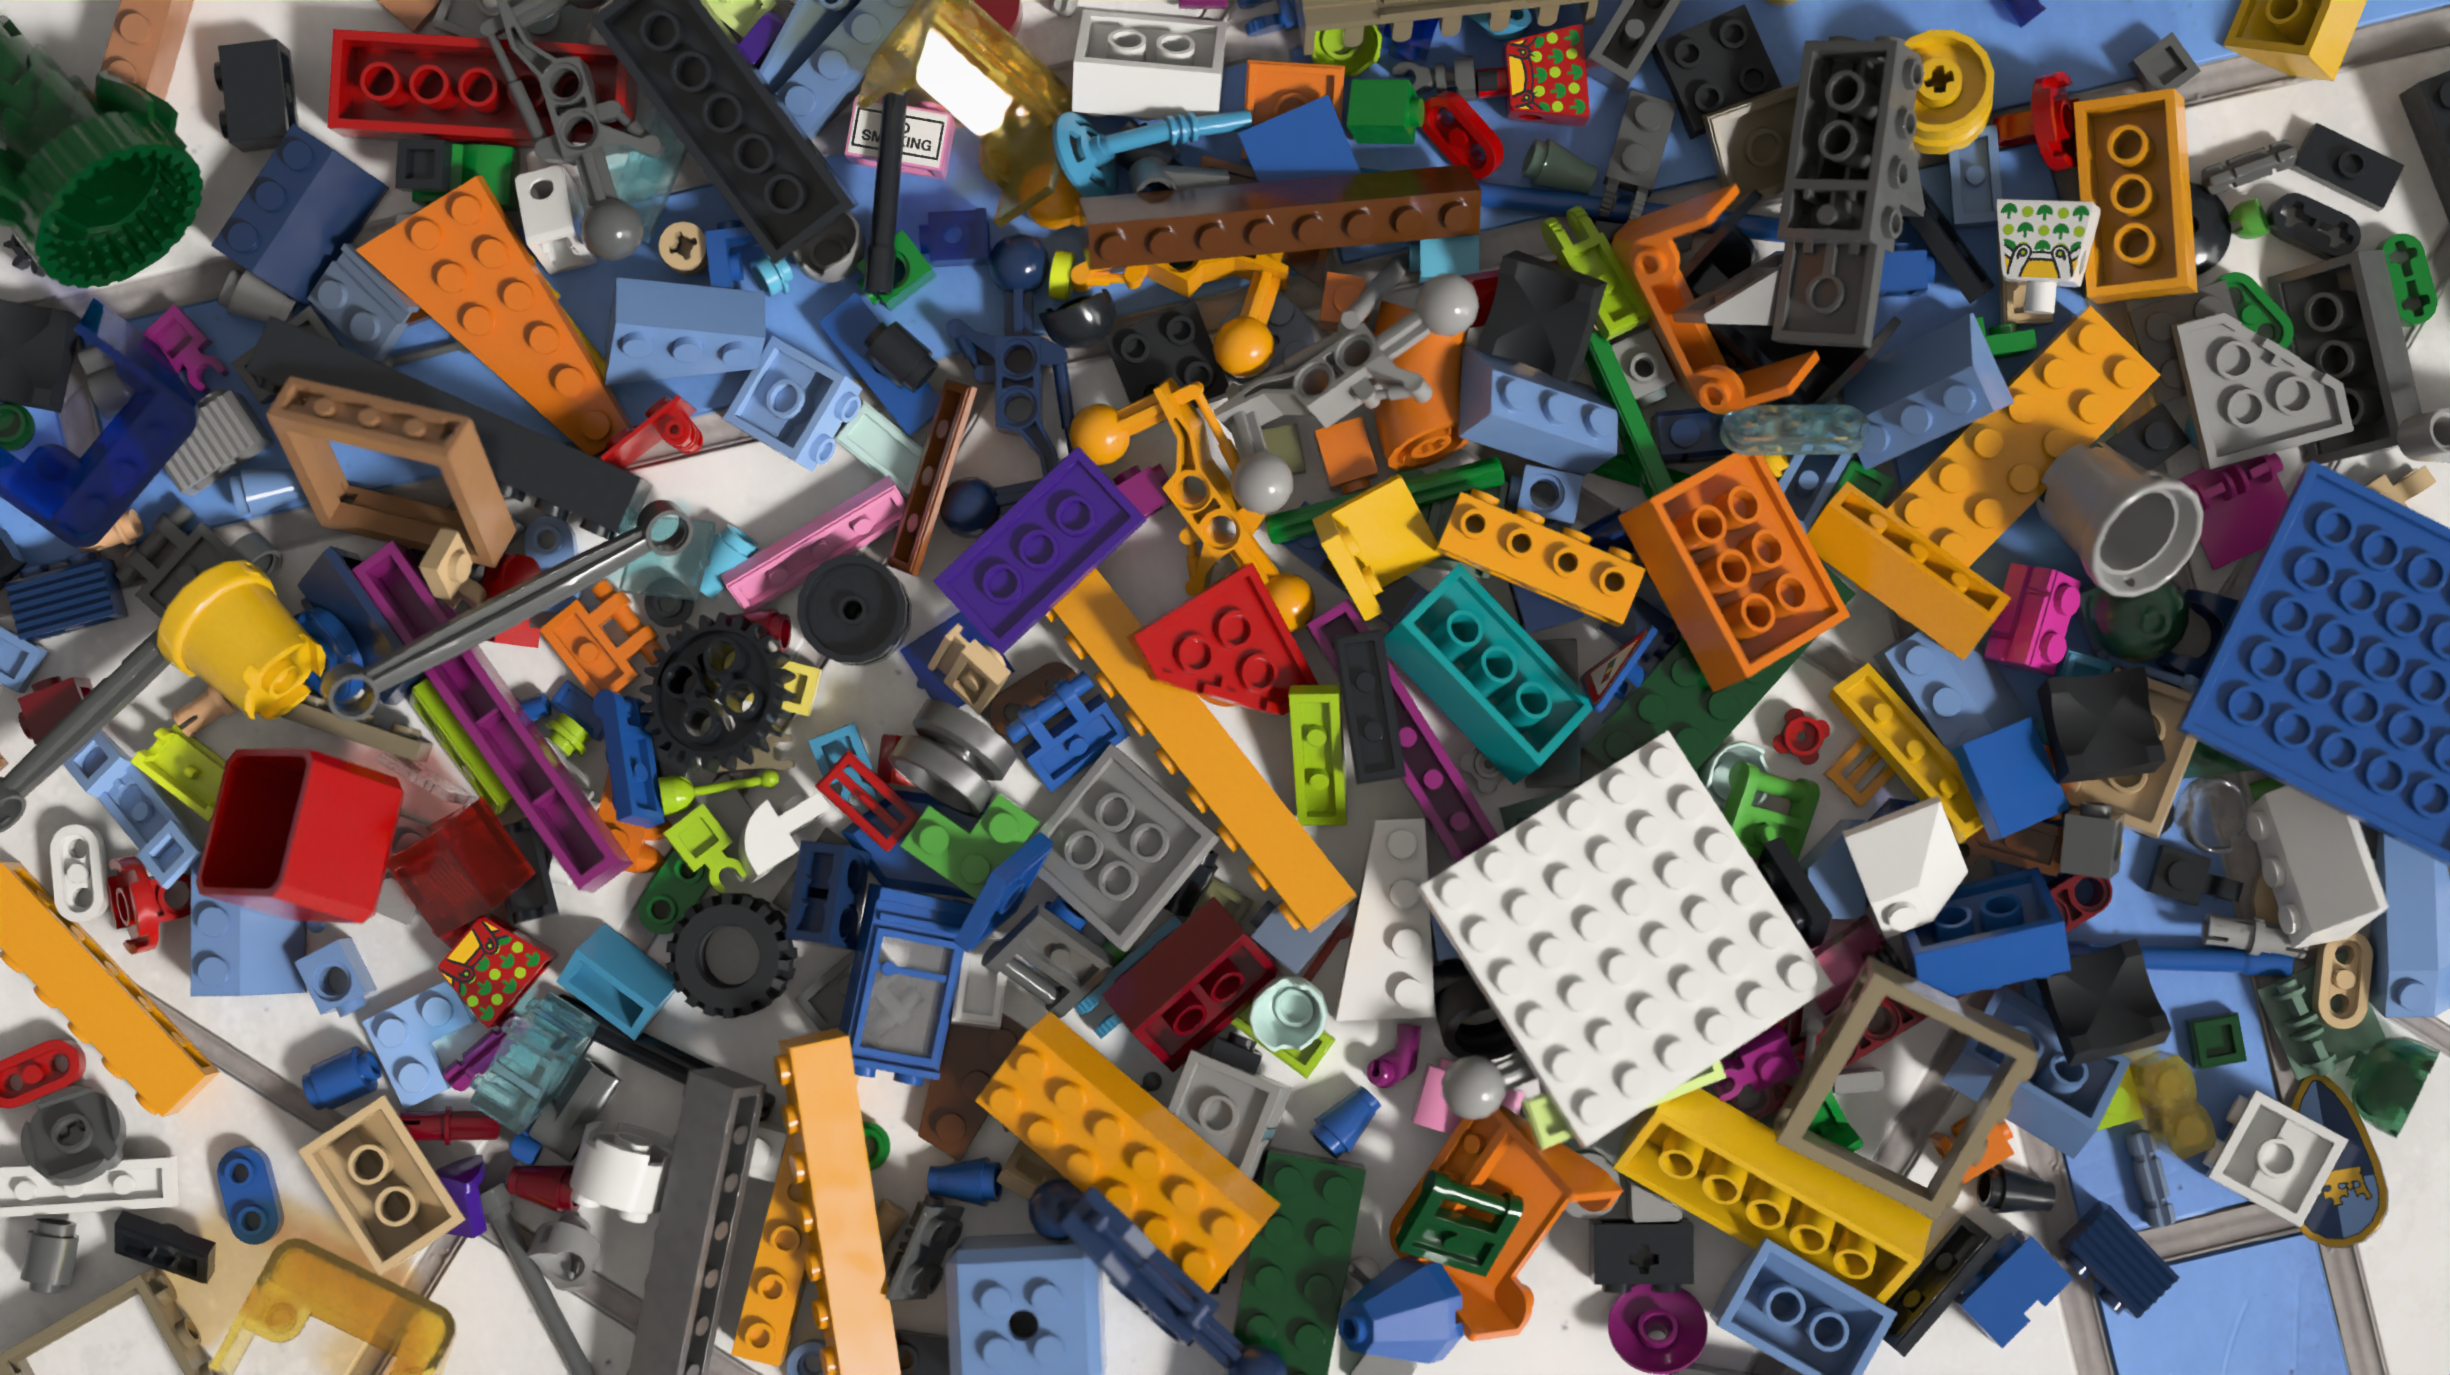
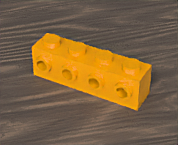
(1541, 559)
(1906, 571)

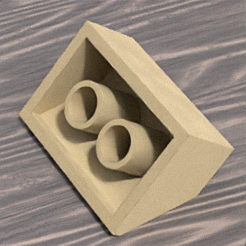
(382, 1185)

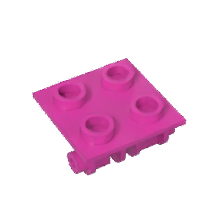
(2238, 506)

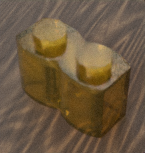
(2172, 1114)

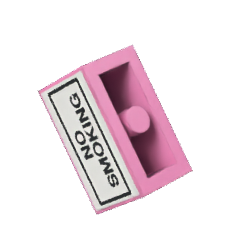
(926, 138)

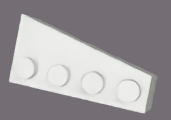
(1390, 939)

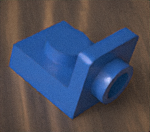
(723, 263)

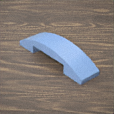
(137, 806)

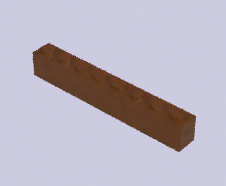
(1279, 216)

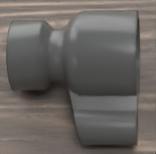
(105, 385)

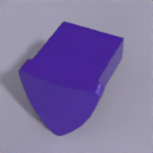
(462, 1183)

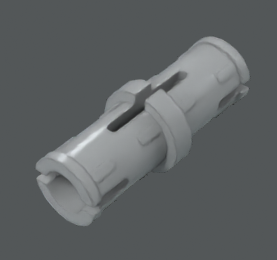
(2248, 934)

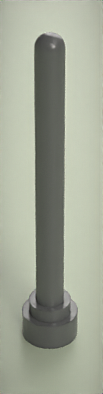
(497, 1210)

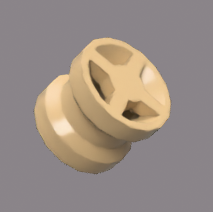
(690, 258)

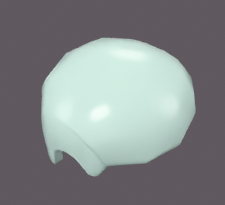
(1716, 769)
(1288, 1013)

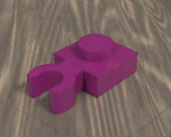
(184, 346)
(1759, 1063)

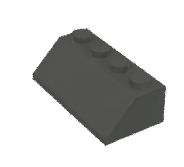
(2352, 331)

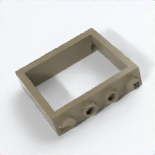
(1836, 1046)
(158, 1297)

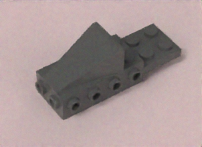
(1846, 187)

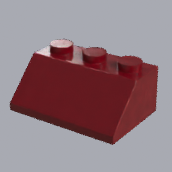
(1191, 984)

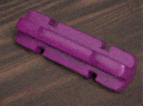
(476, 1058)

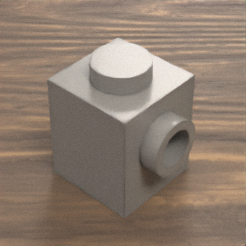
(1644, 367)

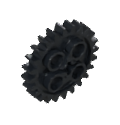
(681, 714)

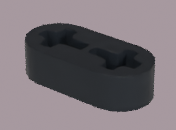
(2317, 216)

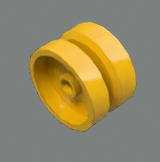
(1966, 79)

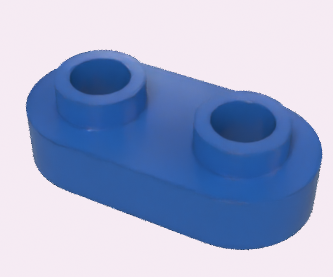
(255, 1194)

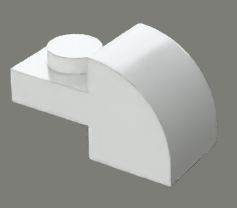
(767, 837)

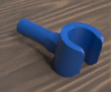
(525, 1147)

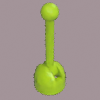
(679, 793)

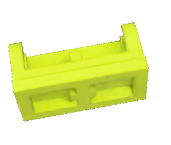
(183, 768)

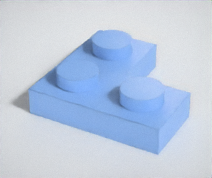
(405, 1040)

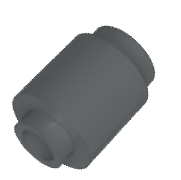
(50, 1255)

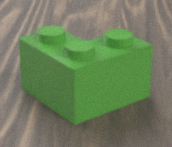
(968, 855)

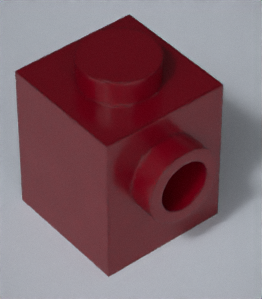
(49, 704)

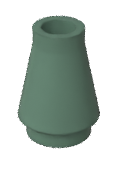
(1556, 167)

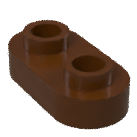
(1027, 691)

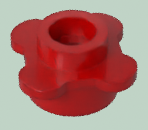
(1815, 734)

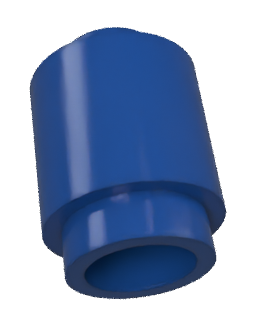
(341, 1078)

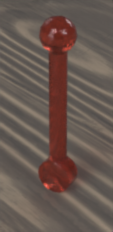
(1342, 931)

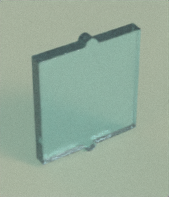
(673, 575)

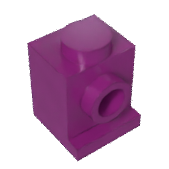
(1144, 488)

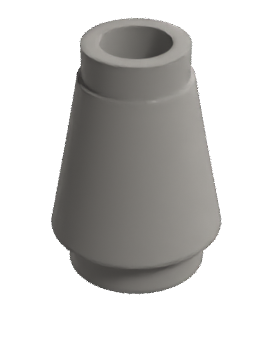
(254, 298)

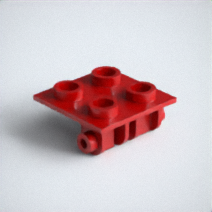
(666, 421)

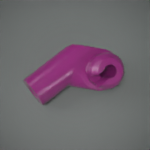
(1399, 1061)

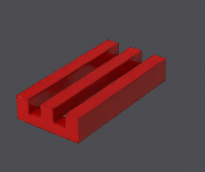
(898, 828)

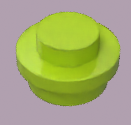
(567, 735)

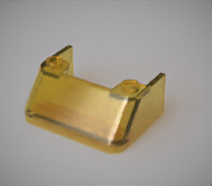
(987, 85)
(313, 1282)

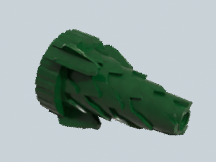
(87, 177)

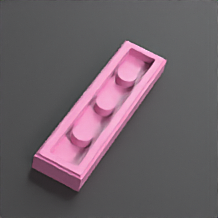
(824, 538)

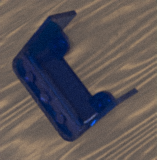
(89, 494)

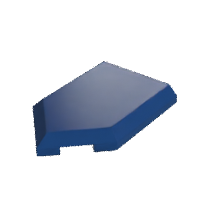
(898, 867)

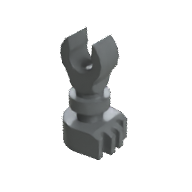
(1460, 76)

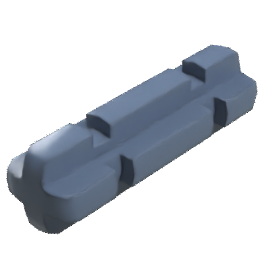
(2150, 1179)

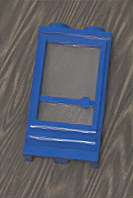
(903, 983)

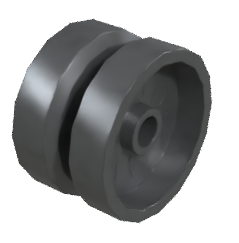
(952, 757)

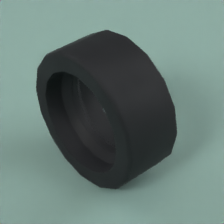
(1464, 1040)

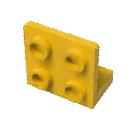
(1376, 541)

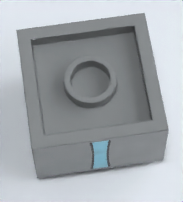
(1230, 1109)

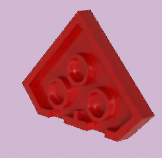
(1226, 646)

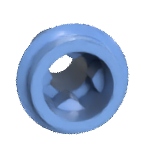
(264, 489)

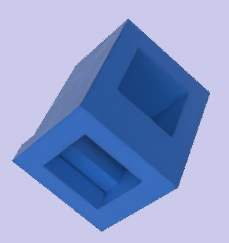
(1906, 272)

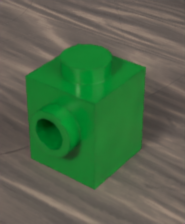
(1384, 111)

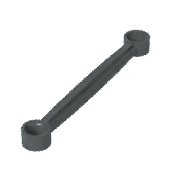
(506, 610)
(107, 699)

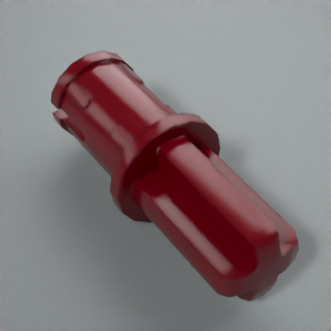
(450, 1125)

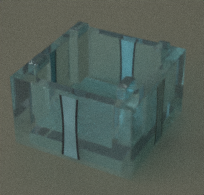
(533, 1061)

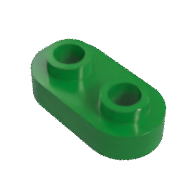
(2258, 308)
(676, 890)

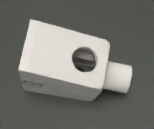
(552, 216)

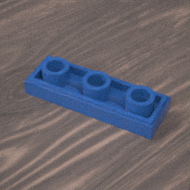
(848, 329)

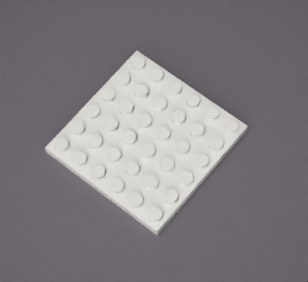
(1624, 938)

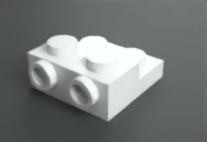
(2274, 1156)

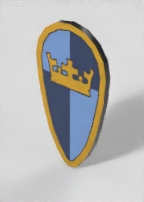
(2356, 1191)

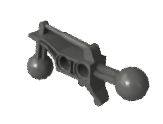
(610, 225)

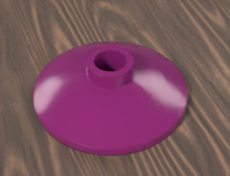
(1644, 1311)

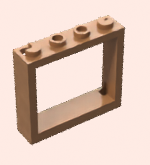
(312, 413)

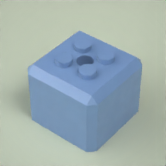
(1015, 1272)

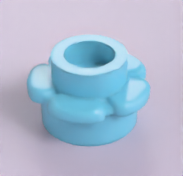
(770, 276)

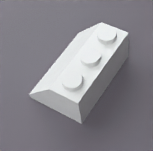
(1147, 65)
(2315, 867)

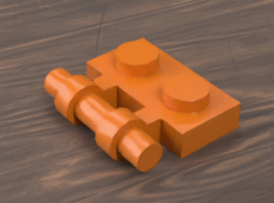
(588, 648)

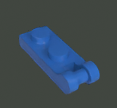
(630, 759)

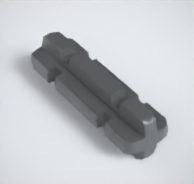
(2249, 167)

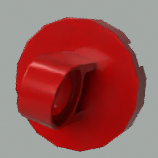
(2047, 123)
(140, 903)

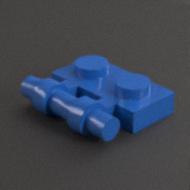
(1072, 742)

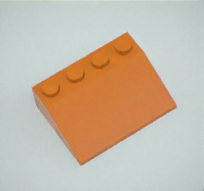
(1734, 568)

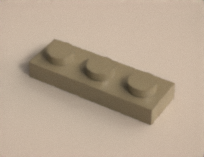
(398, 740)

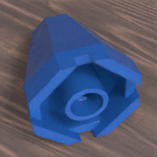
(1404, 1313)

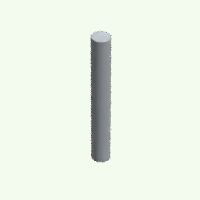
(1375, 292)

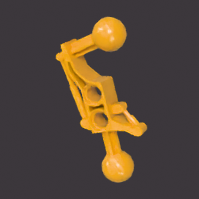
(1242, 344)
(1105, 436)

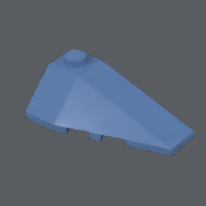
(2412, 935)

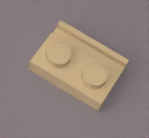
(970, 669)

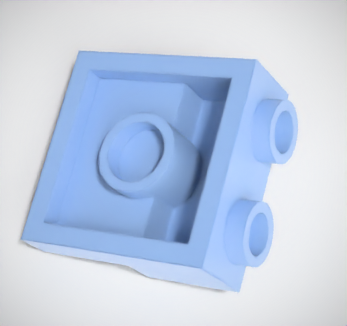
(794, 404)

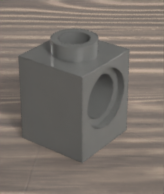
(2092, 840)

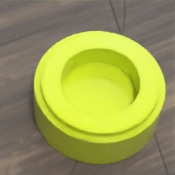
(1060, 280)

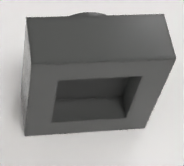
(2164, 65)

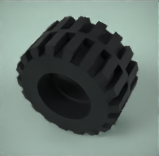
(689, 955)

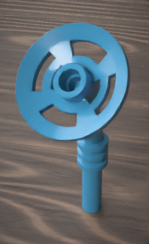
(1101, 148)

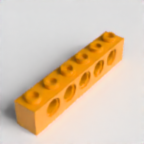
(777, 1275)

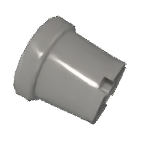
(2121, 518)

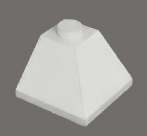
(1907, 865)

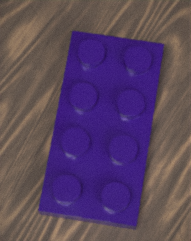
(1039, 550)

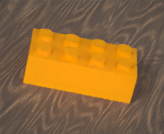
(2138, 175)

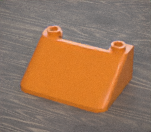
(1500, 1158)

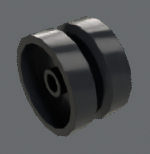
(883, 617)

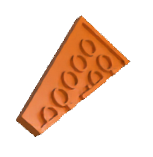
(487, 292)

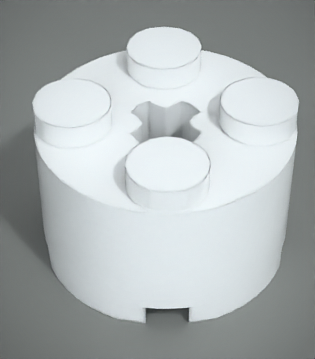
(621, 1170)

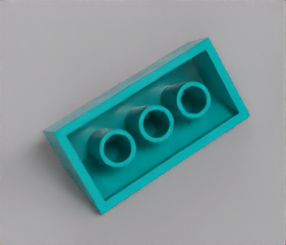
(1487, 675)

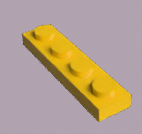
(1907, 746)

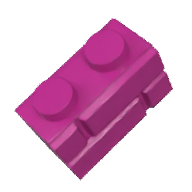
(2035, 620)

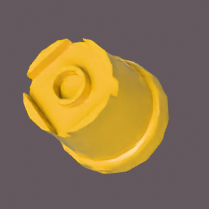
(240, 640)

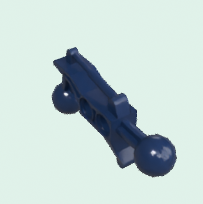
(1018, 268)
(1144, 1274)

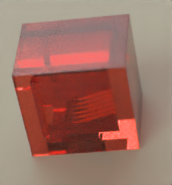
(461, 867)

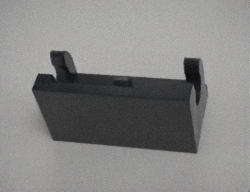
(536, 896)

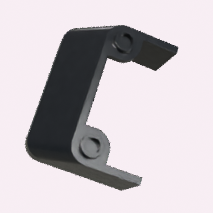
(1751, 346)

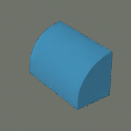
(618, 981)

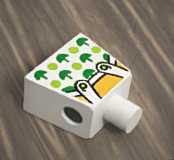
(2045, 246)

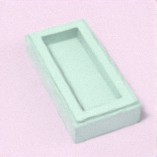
(881, 447)

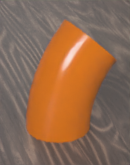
(1425, 432)

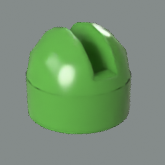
(2252, 219)

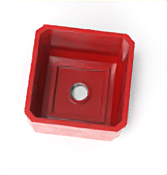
(300, 835)

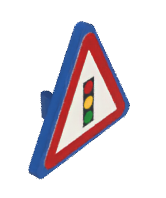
(1609, 674)

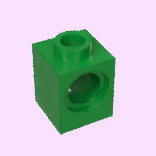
(917, 273)

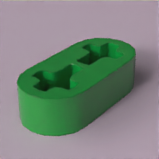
(2416, 277)

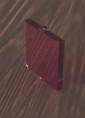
(1842, 960)

